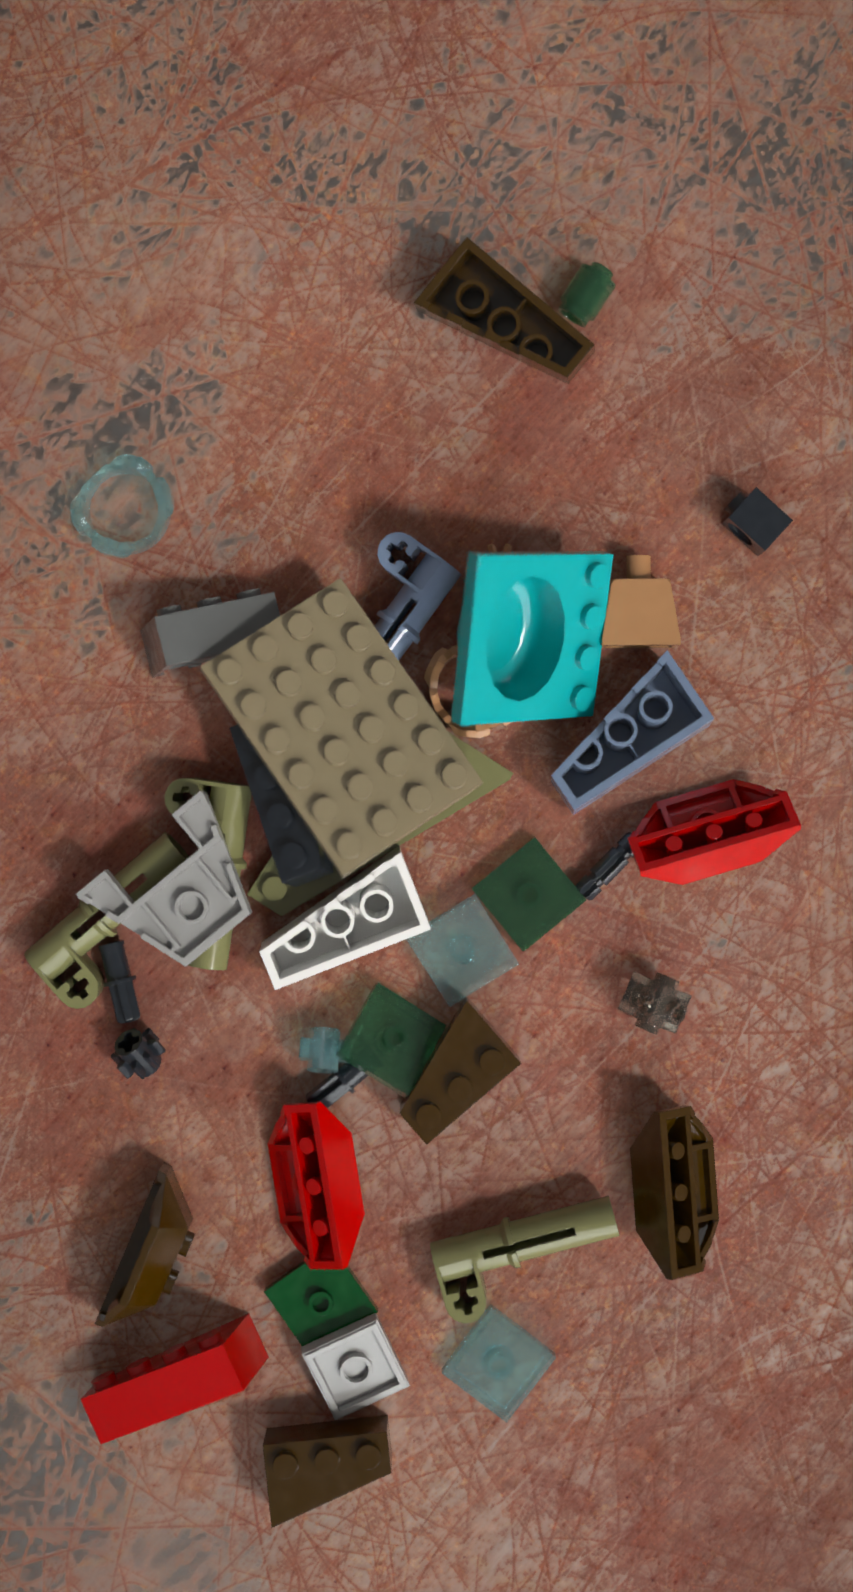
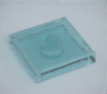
(463, 950)
(498, 1363)

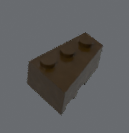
(458, 1073)
(323, 1462)

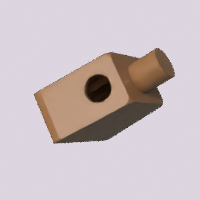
(640, 609)

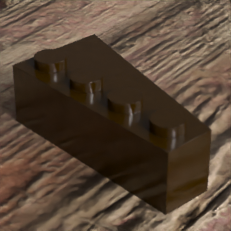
(500, 311)

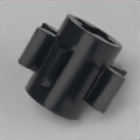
(138, 1053)

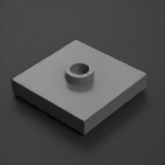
(355, 1366)

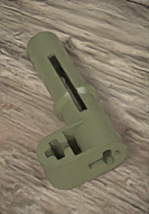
(231, 809)
(65, 945)
(510, 1245)

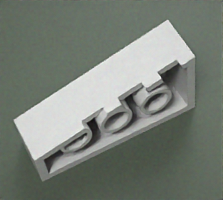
(354, 920)

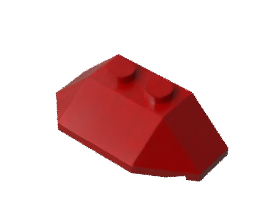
(712, 831)
(316, 1184)

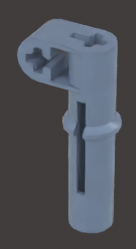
(425, 587)

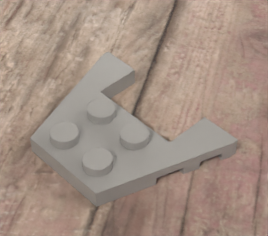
(190, 904)

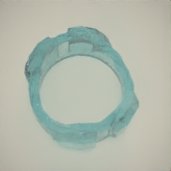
(81, 506)

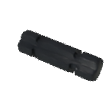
(605, 869)

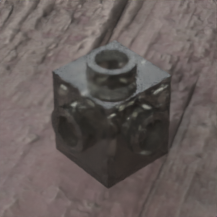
(655, 1002)

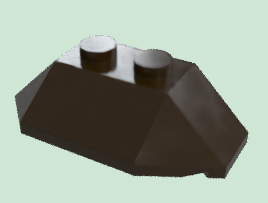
(675, 1190)
(151, 1251)

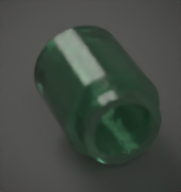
(587, 293)

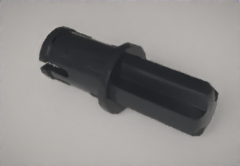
(120, 982)
(336, 1085)

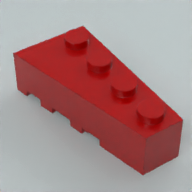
(175, 1380)

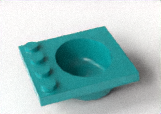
(530, 636)

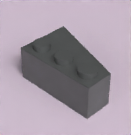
(202, 633)

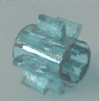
(321, 1050)

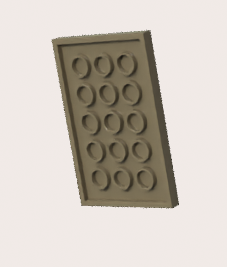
(341, 727)

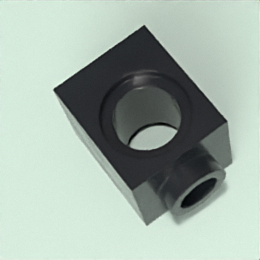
(755, 520)

